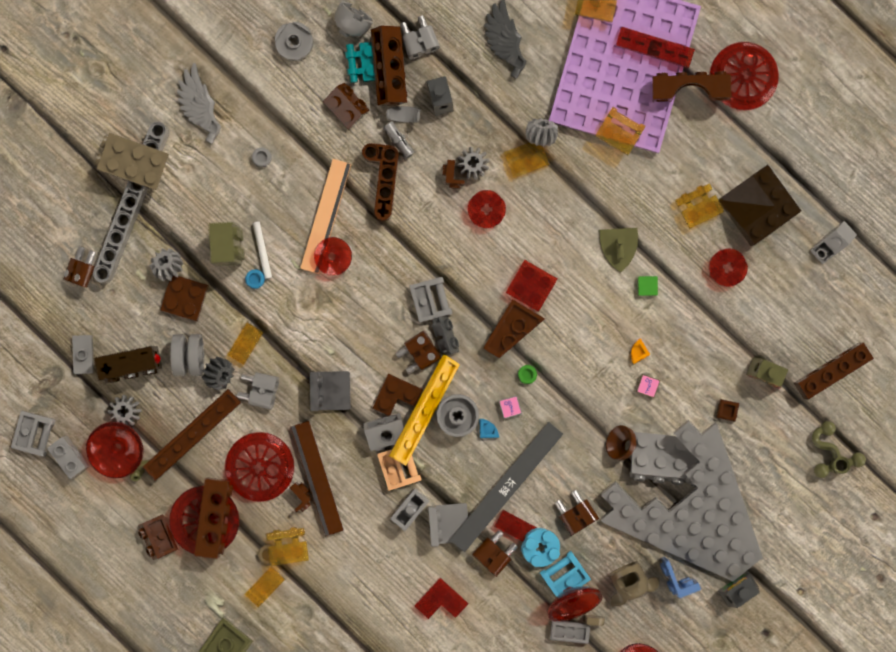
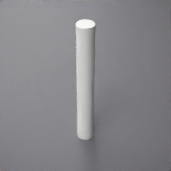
(262, 250)

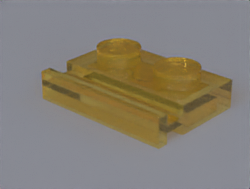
(526, 159)

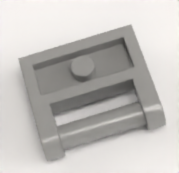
(424, 301)
(26, 433)

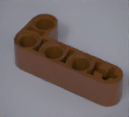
(390, 184)

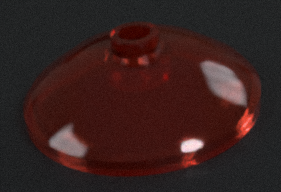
(106, 457)
(574, 603)

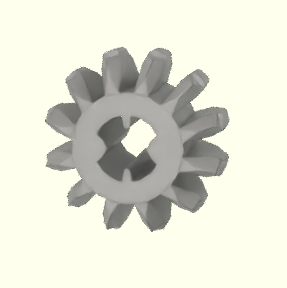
(541, 132)
(467, 159)
(166, 264)
(120, 404)

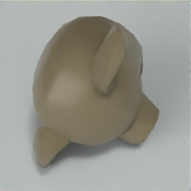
(631, 583)

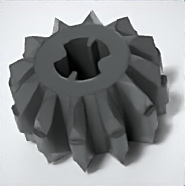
(218, 373)

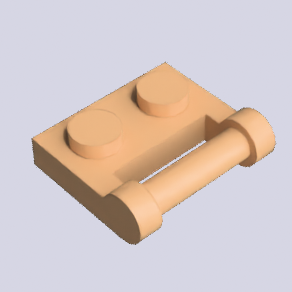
(393, 471)

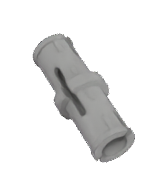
(398, 140)

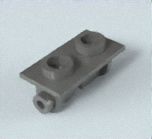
(449, 343)

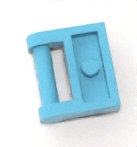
(573, 578)

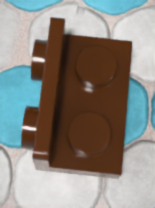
(157, 537)

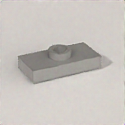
(83, 354)
(570, 632)

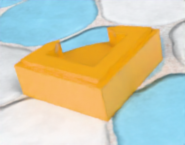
(638, 351)

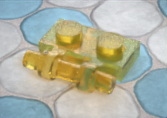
(702, 211)
(289, 552)

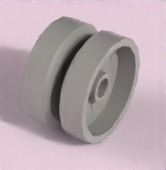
(187, 354)
(460, 426)

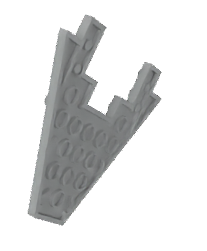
(707, 524)

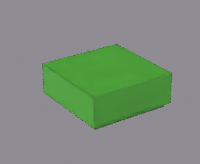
(647, 285)

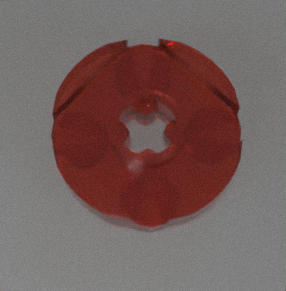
(494, 201)
(737, 262)

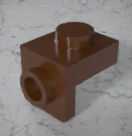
(448, 171)
(301, 492)

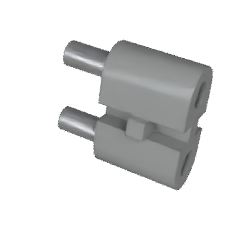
(420, 41)
(263, 390)

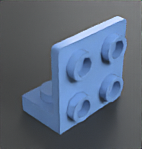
(686, 585)

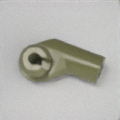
(136, 475)

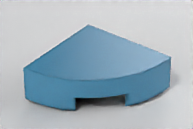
(488, 429)

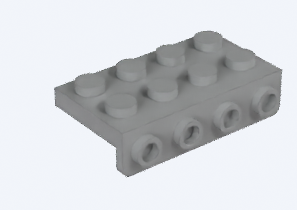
(661, 459)

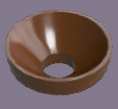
(616, 442)

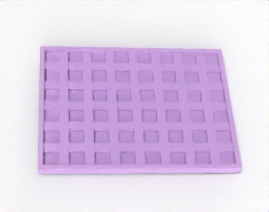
(608, 76)

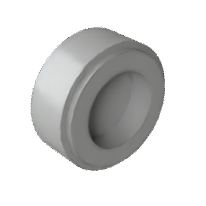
(261, 157)

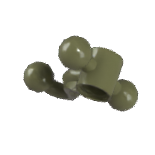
(822, 470)

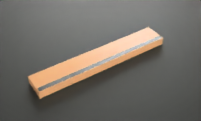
(326, 211)

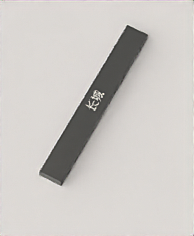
(506, 486)

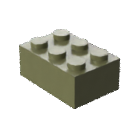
(226, 244)

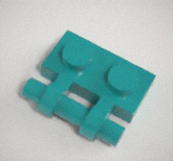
(366, 56)

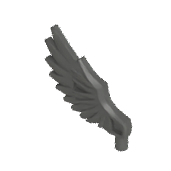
(505, 38)

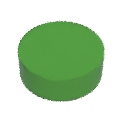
(527, 374)

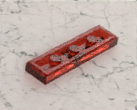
(655, 47)

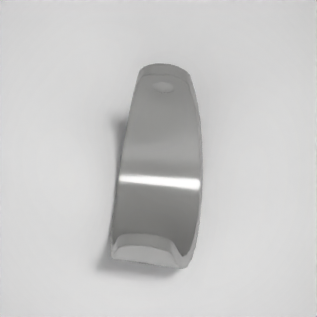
(403, 114)

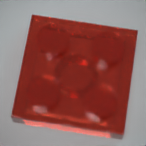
(531, 285)

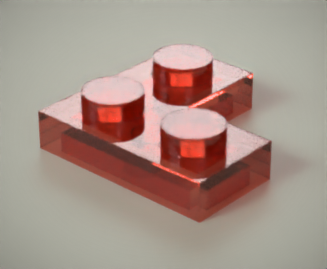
(441, 594)

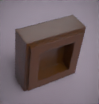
(727, 410)

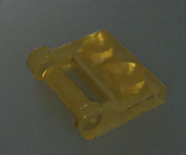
(617, 136)

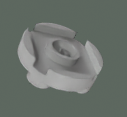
(293, 30)

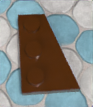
(511, 328)

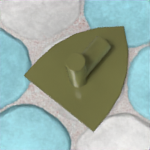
(619, 246)

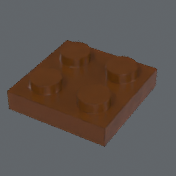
(184, 298)

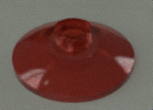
(342, 254)

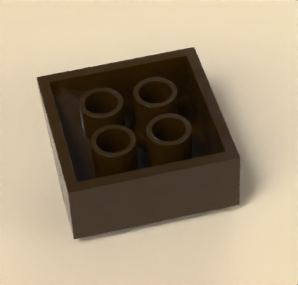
(759, 205)

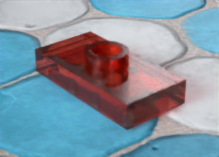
(513, 525)

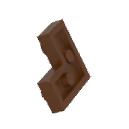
(395, 389)

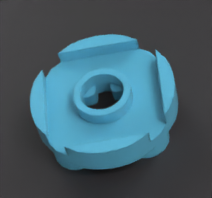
(550, 552)

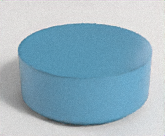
(255, 279)

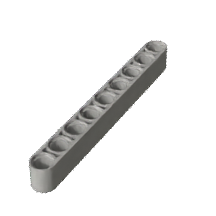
(124, 210)

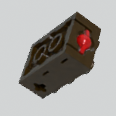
(128, 364)

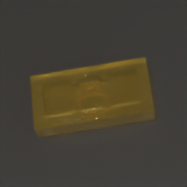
(245, 343)
(265, 586)

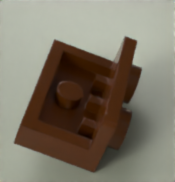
(346, 105)

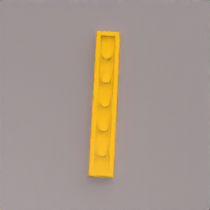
(424, 410)

